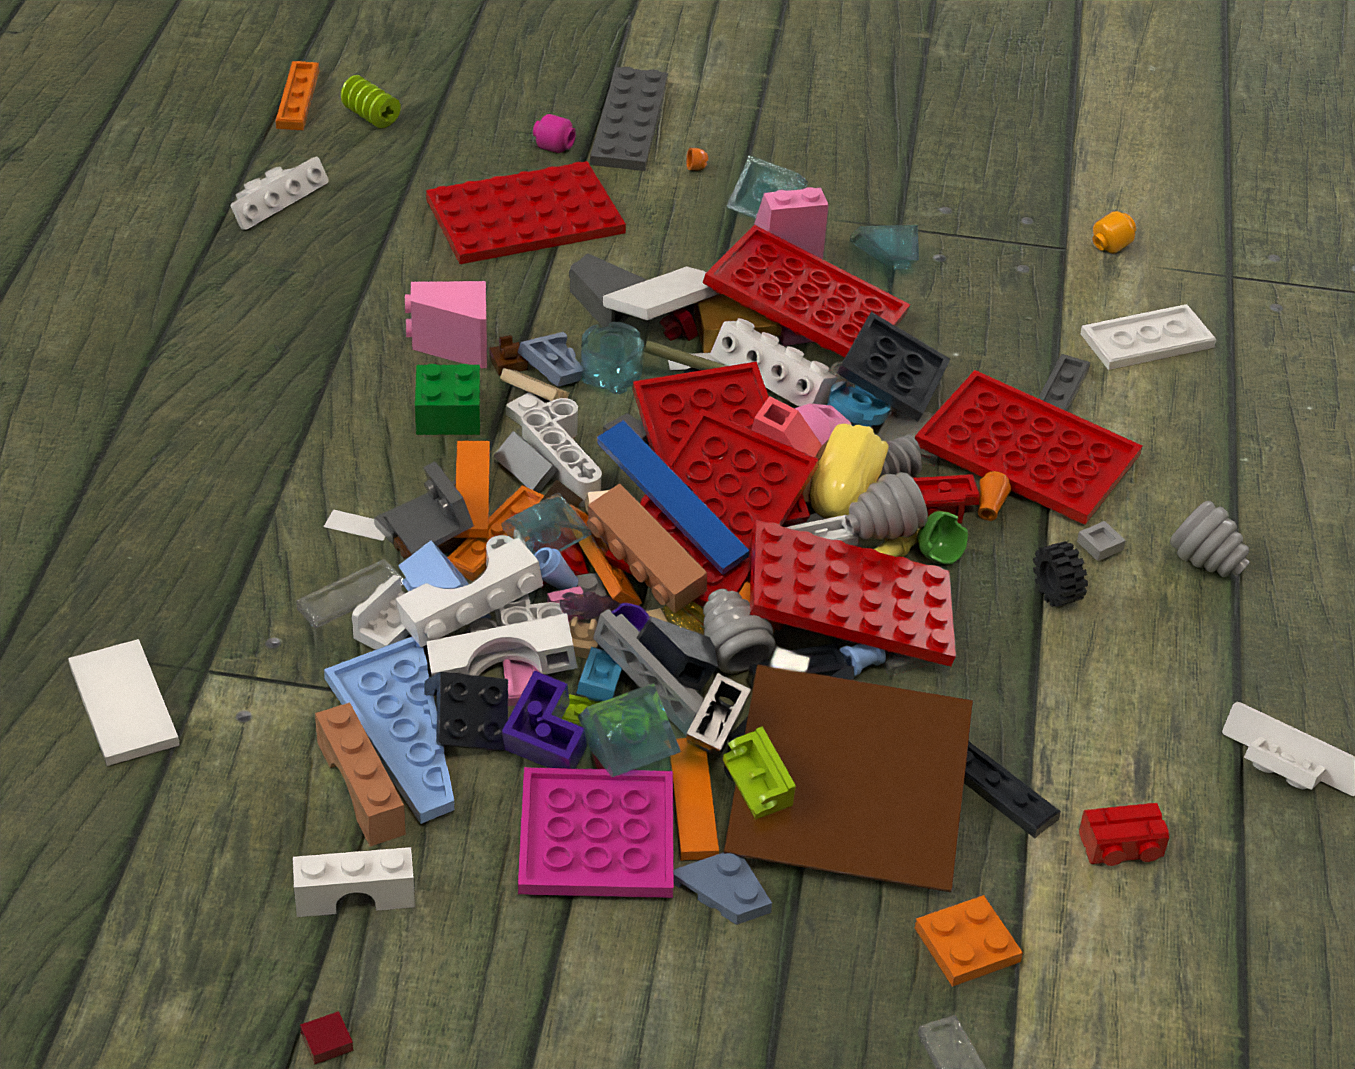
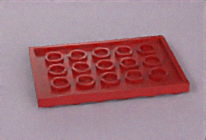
(524, 212)
(800, 290)
(673, 402)
(1035, 444)
(739, 480)
(851, 593)

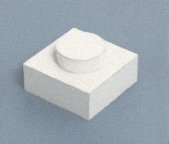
(518, 406)

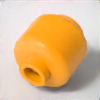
(1114, 232)

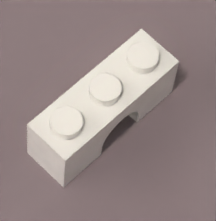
(328, 877)

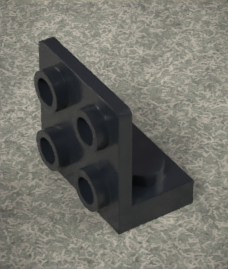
(469, 710)

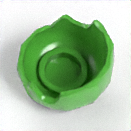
(942, 538)

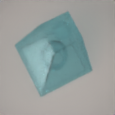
(889, 244)
(547, 524)

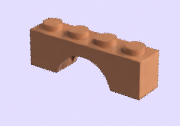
(370, 787)

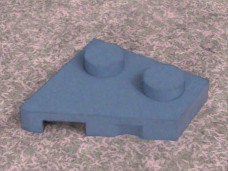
(552, 358)
(726, 885)

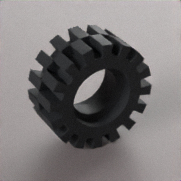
(1060, 573)

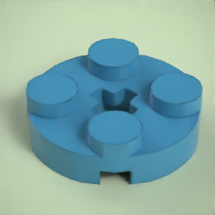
(857, 405)

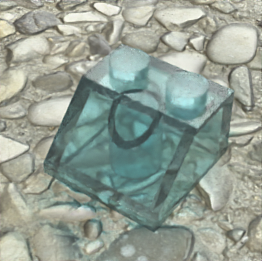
(760, 178)
(629, 731)

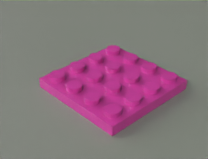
(596, 833)

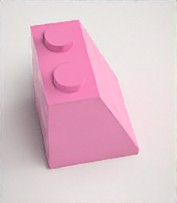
(796, 217)
(449, 320)

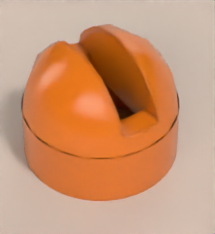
(696, 159)

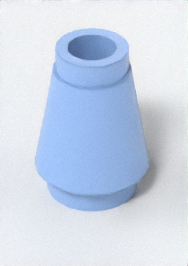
(555, 569)

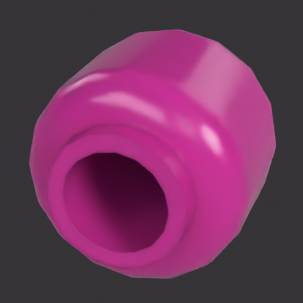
(554, 133)

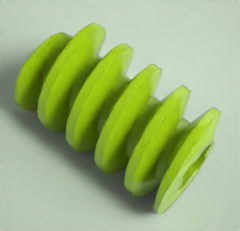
(370, 102)

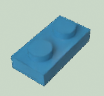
(599, 676)

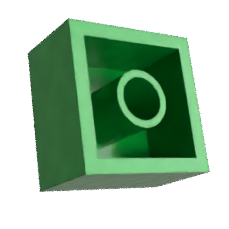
(447, 399)

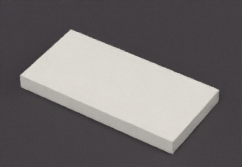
(660, 294)
(1147, 336)
(123, 702)

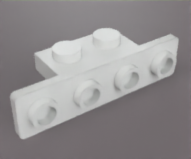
(277, 191)
(1289, 751)

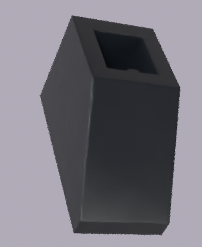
(682, 652)

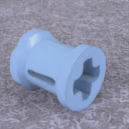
(862, 656)

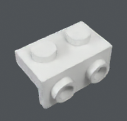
(378, 618)

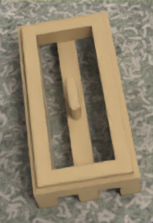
(532, 385)

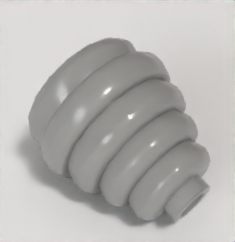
(888, 509)
(1211, 541)
(736, 634)

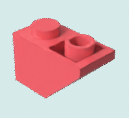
(786, 426)

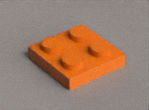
(968, 940)

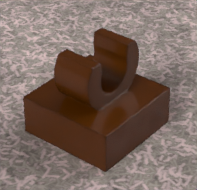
(507, 356)

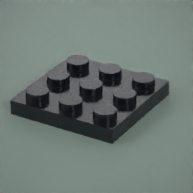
(893, 366)

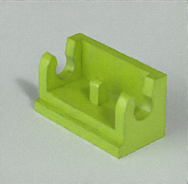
(759, 773)

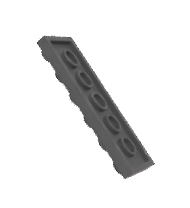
(629, 119)

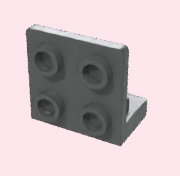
(433, 516)

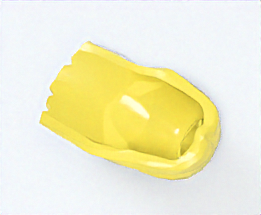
(846, 469)

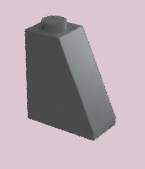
(593, 279)

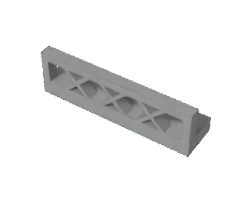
(619, 640)

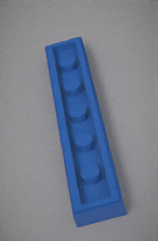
(673, 497)

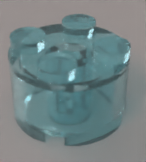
(612, 356)

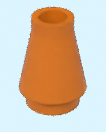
(993, 492)

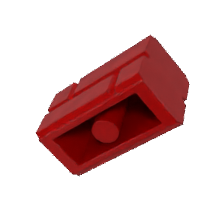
(1124, 833)

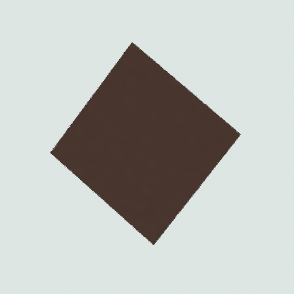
(871, 777)

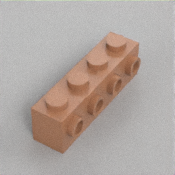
(646, 548)

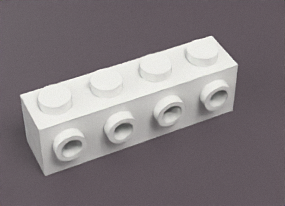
(780, 367)

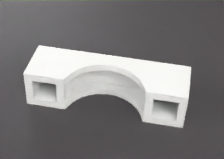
(436, 611)
(540, 642)

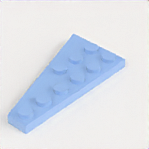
(399, 721)

